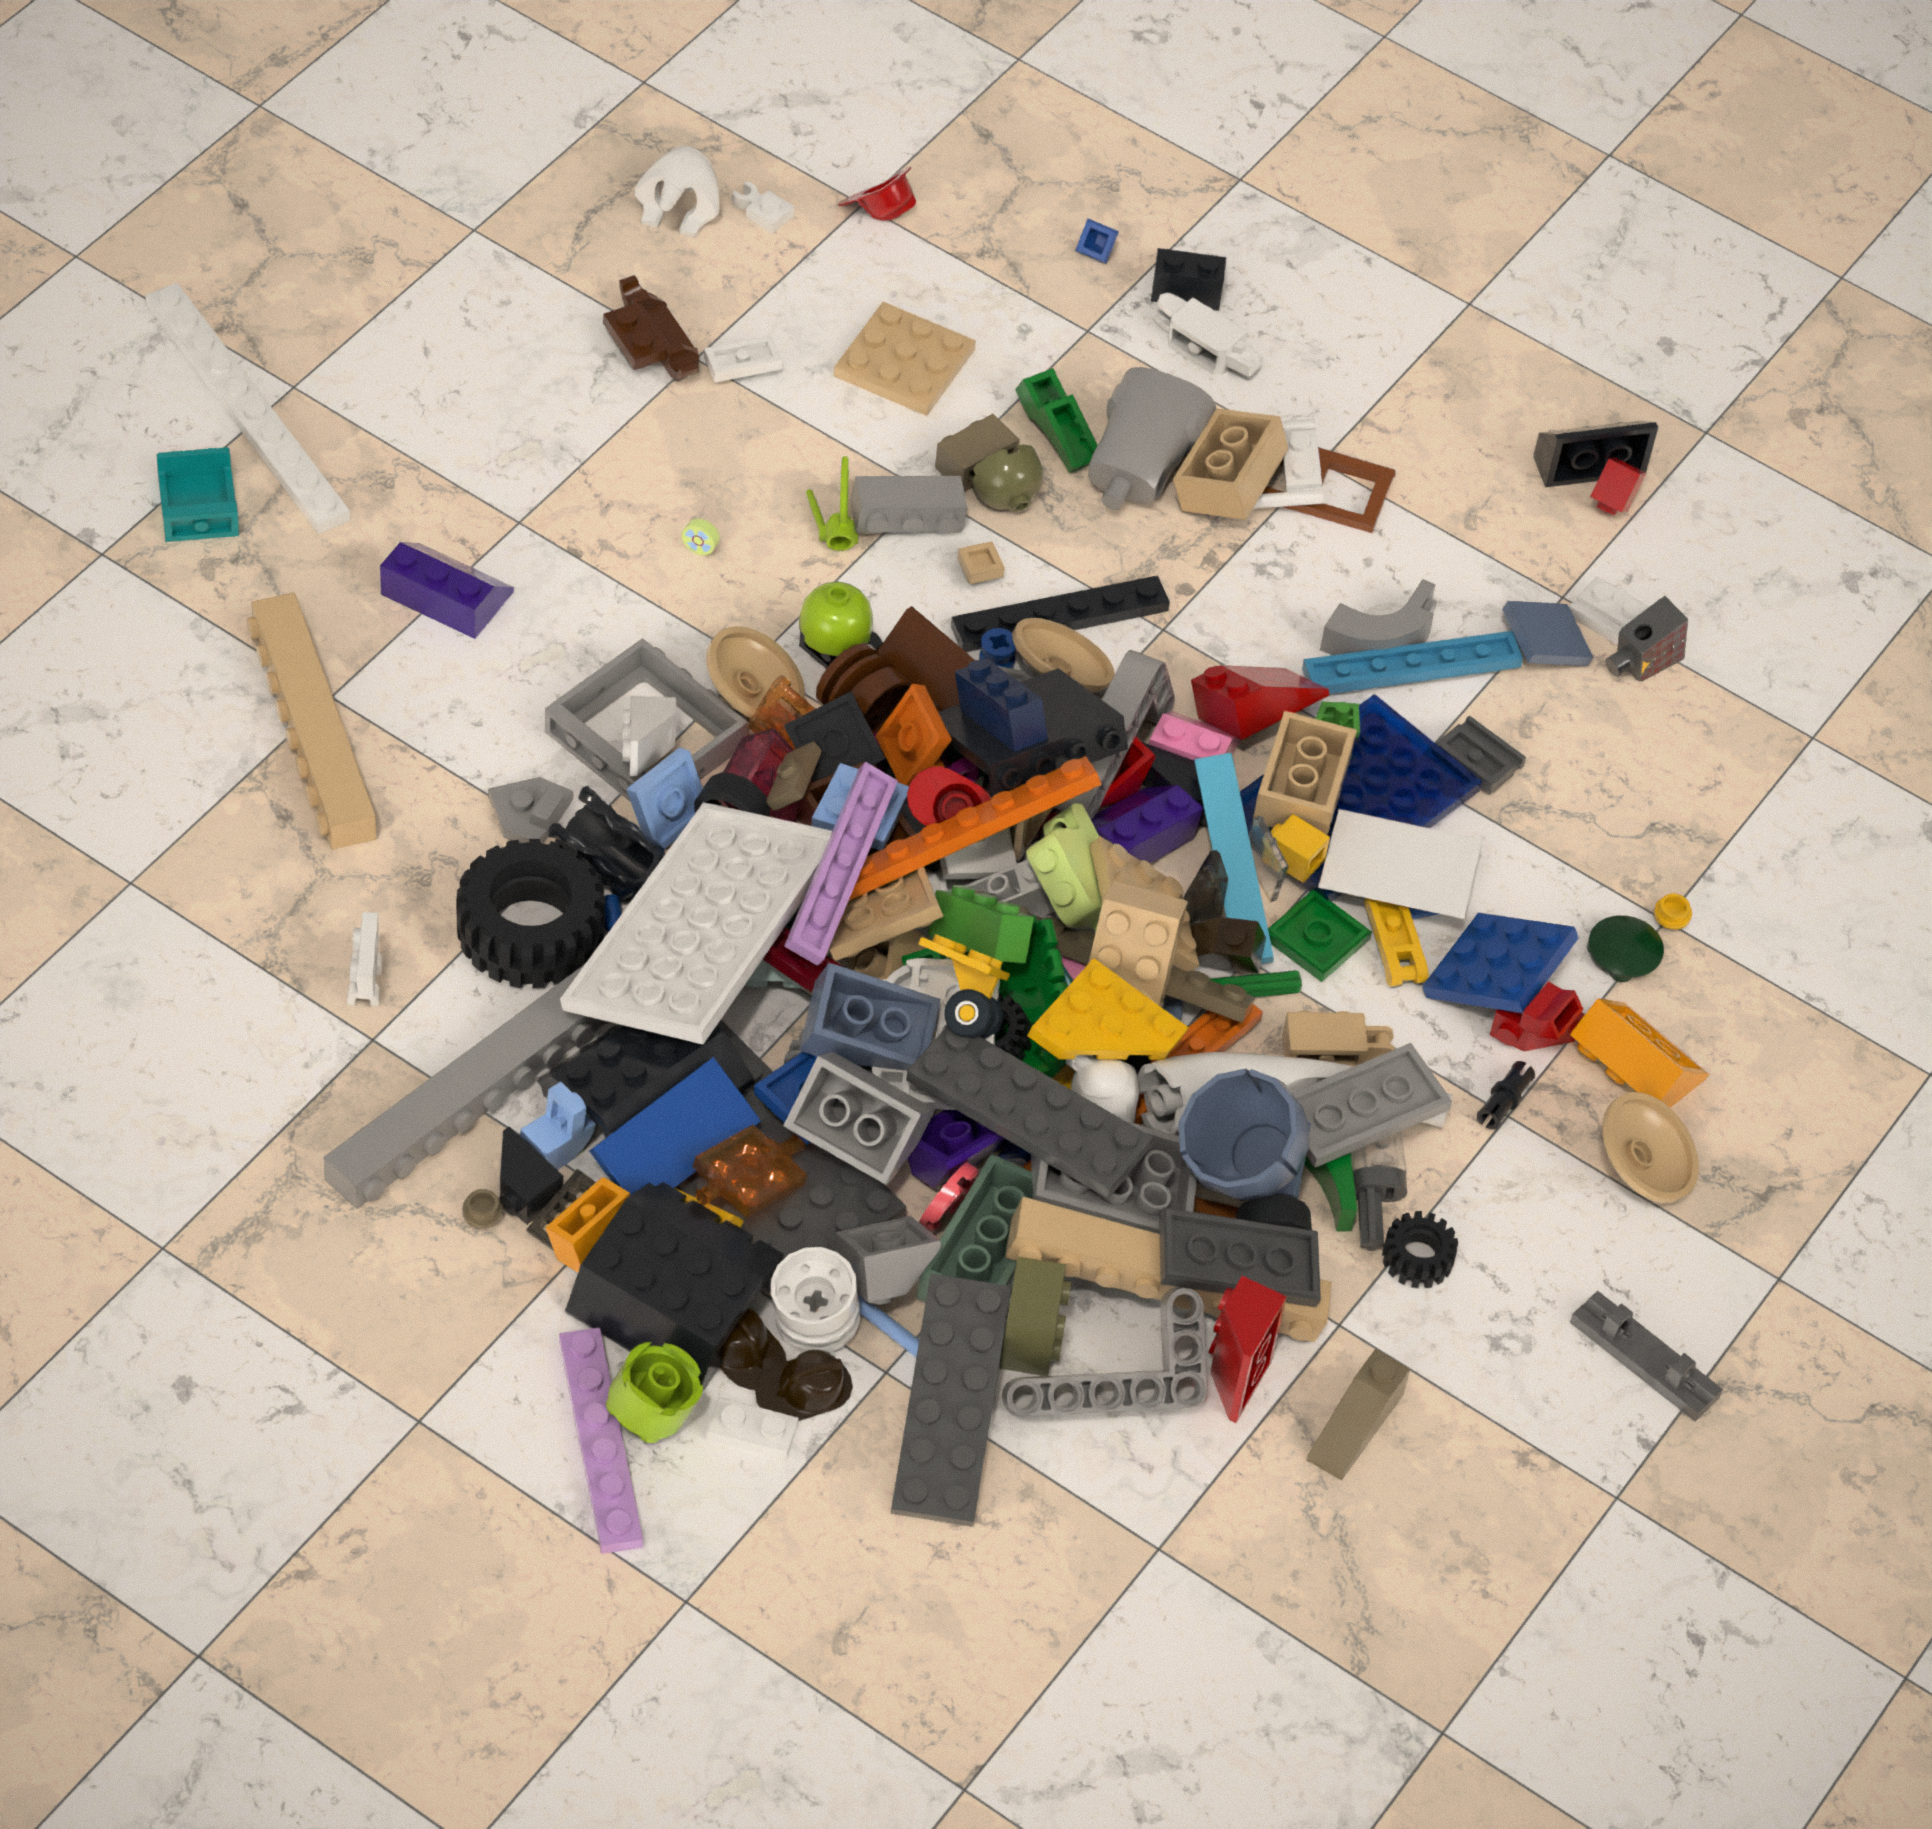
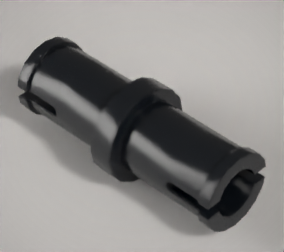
(1506, 1095)

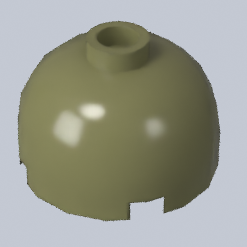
(1008, 479)

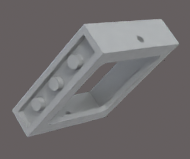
(639, 664)

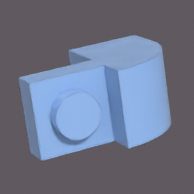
(562, 1130)

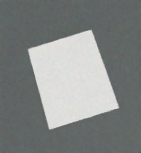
(1401, 864)

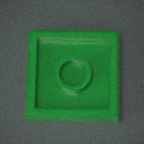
(1318, 935)

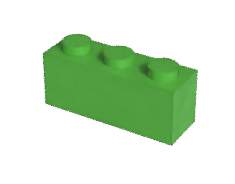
(983, 924)

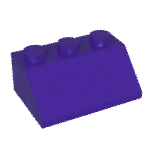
(442, 588)
(1150, 821)
(950, 1143)

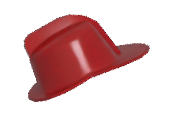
(886, 199)
(941, 794)

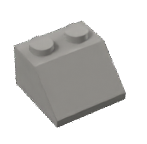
(887, 1256)

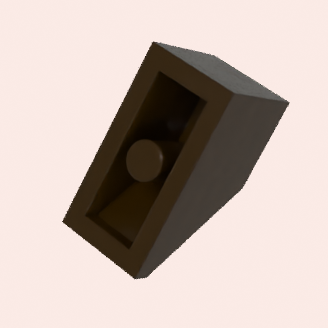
(1229, 944)

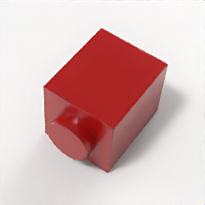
(1617, 486)

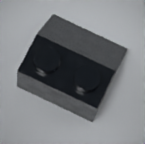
(1189, 276)

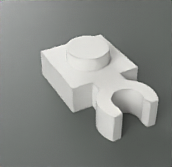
(764, 210)

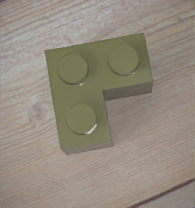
(1033, 1321)

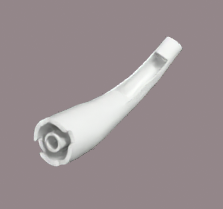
(1172, 1081)

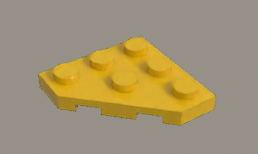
(1106, 1019)

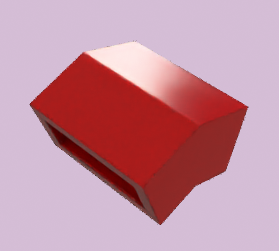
(1551, 1012)

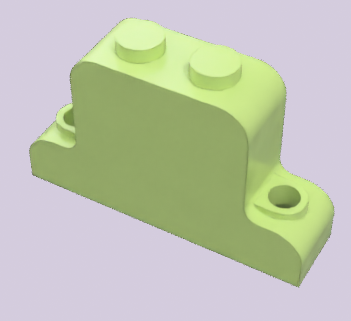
(1066, 867)

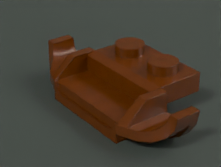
(650, 332)

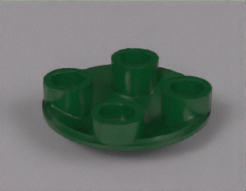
(1625, 947)

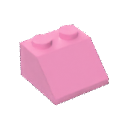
(1191, 737)

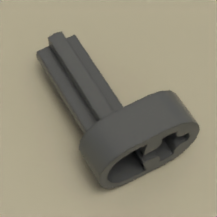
(1372, 1188)

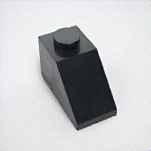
(525, 1178)

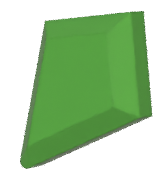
(1341, 714)

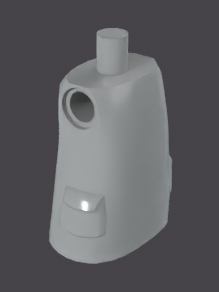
(1147, 435)

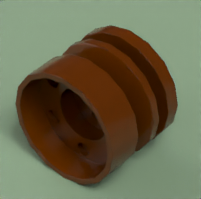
(871, 680)

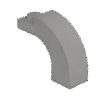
(1356, 631)

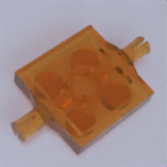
(749, 1170)

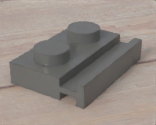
(1482, 753)

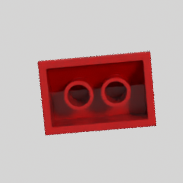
(1244, 1342)

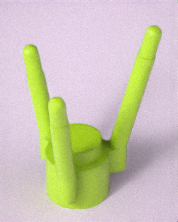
(839, 529)

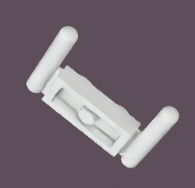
(1300, 468)

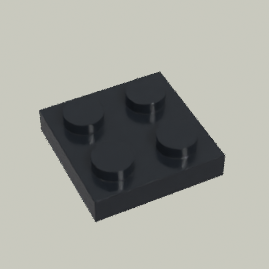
(839, 732)

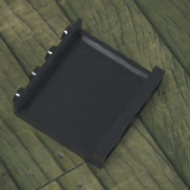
(1075, 725)

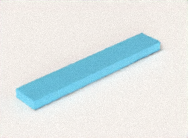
(1230, 837)

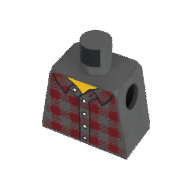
(1650, 642)

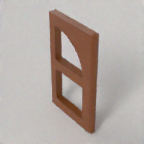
(1355, 467)

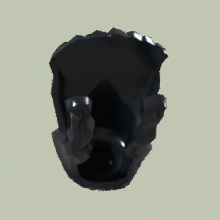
(611, 844)

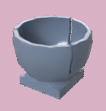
(1245, 1136)

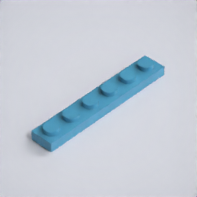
(1414, 662)

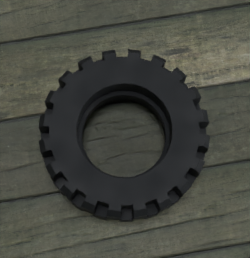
(530, 874)

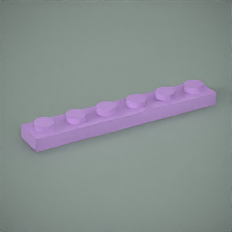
(841, 864)
(600, 1442)

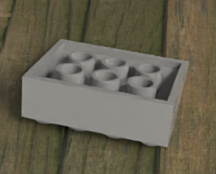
(1154, 1183)

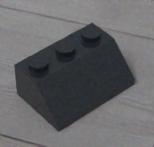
(1582, 452)

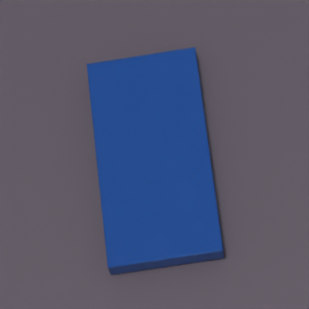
(674, 1129)

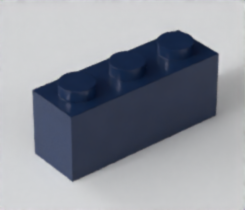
(1001, 704)

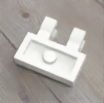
(365, 961)

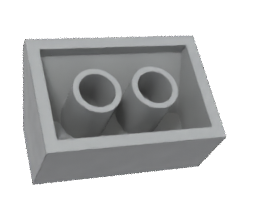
(858, 1117)

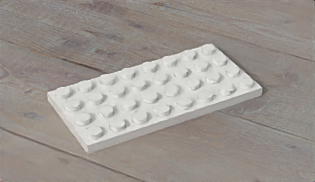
(699, 924)

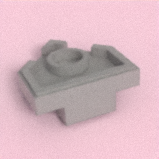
(529, 807)

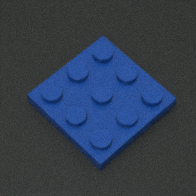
(1500, 962)

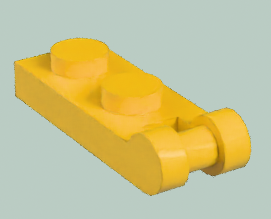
(1396, 942)

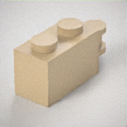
(1334, 1037)

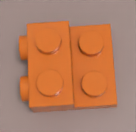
(913, 735)

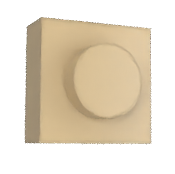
(980, 562)

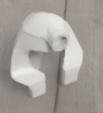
(680, 170)
(1107, 1084)

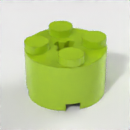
(655, 1391)

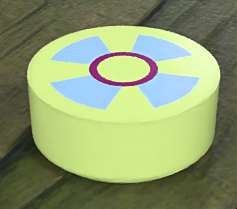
(700, 536)

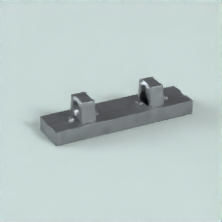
(1646, 1355)

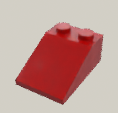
(1251, 697)

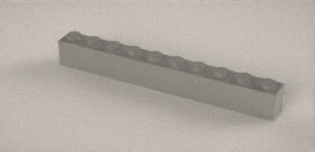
(457, 1097)

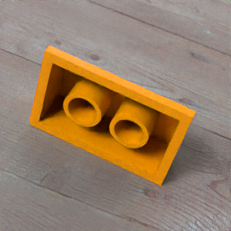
(1636, 1052)

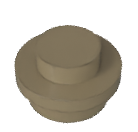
(482, 1209)

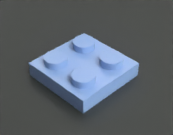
(836, 794)
(666, 797)

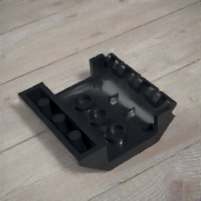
(635, 1067)
(671, 1277)

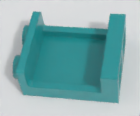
(197, 494)

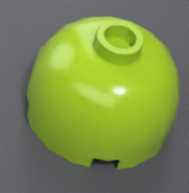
(835, 618)

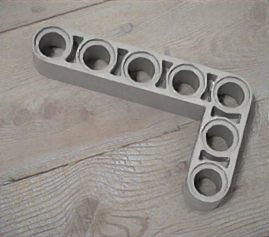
(1138, 692)
(1125, 1383)

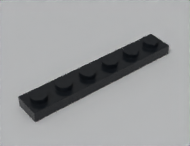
(1072, 610)

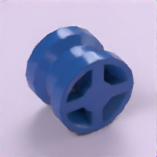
(1002, 641)

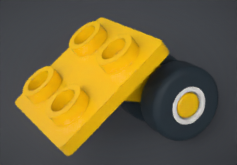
(972, 1009)

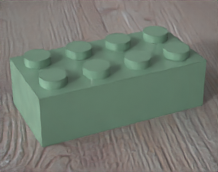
(979, 1231)

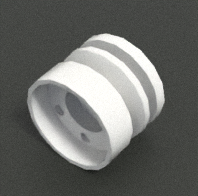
(812, 1281)

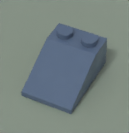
(868, 1019)

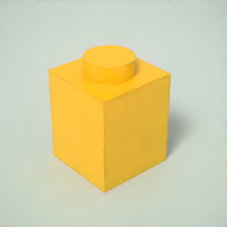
(1301, 846)

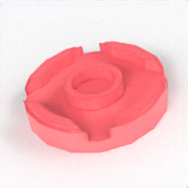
(949, 1196)

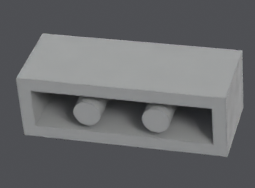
(908, 504)

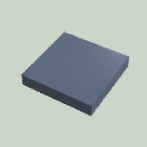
(1547, 633)

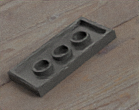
(1217, 1250)

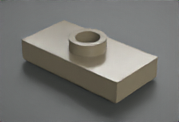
(793, 776)

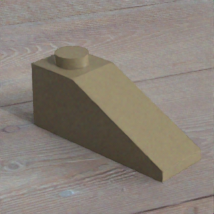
(1359, 1414)

